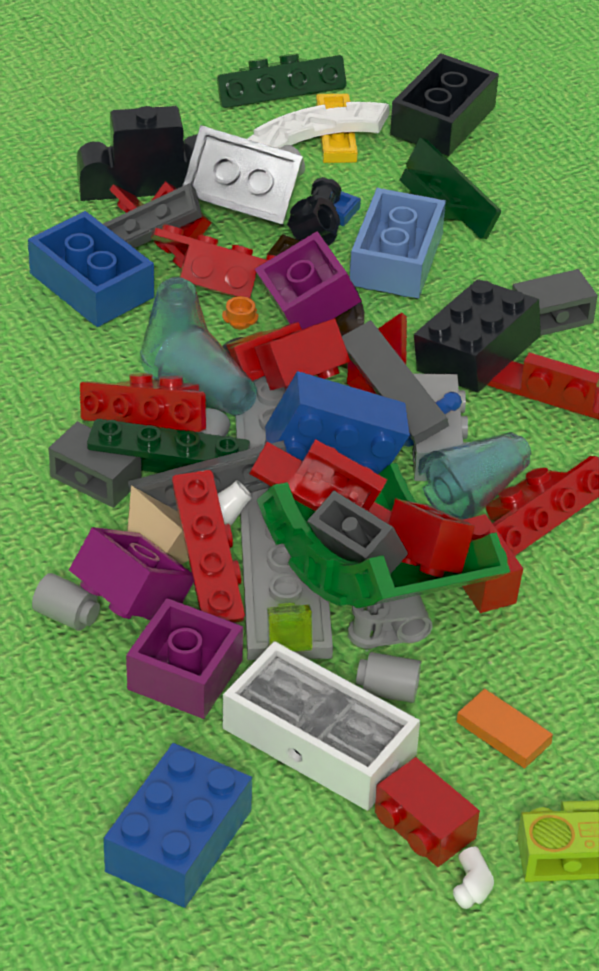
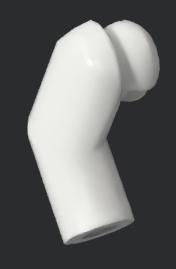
(477, 882)

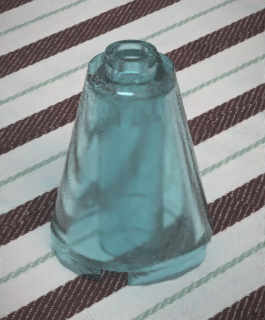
(173, 309)
(205, 362)
(473, 473)

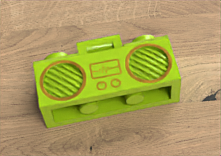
(561, 842)

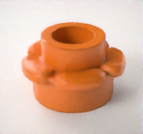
(240, 312)

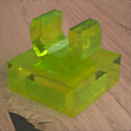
(290, 626)

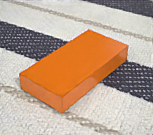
(504, 728)

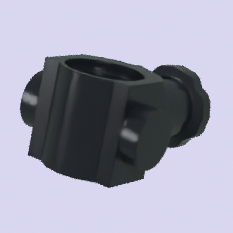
(317, 212)

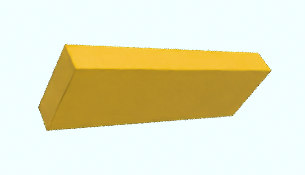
(337, 146)

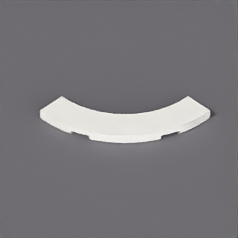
(321, 121)

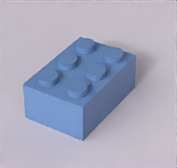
(397, 243)

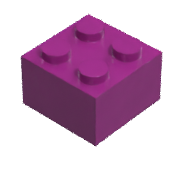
(308, 283)
(129, 572)
(184, 658)

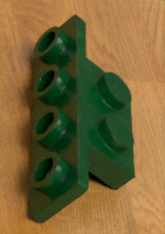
(280, 79)
(436, 177)
(160, 447)

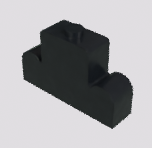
(142, 154)

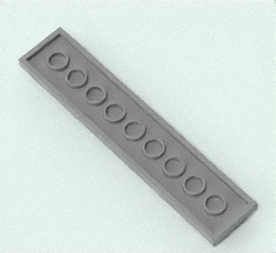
(265, 565)

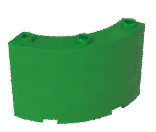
(369, 581)

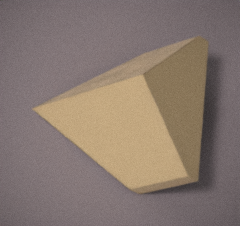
(157, 523)

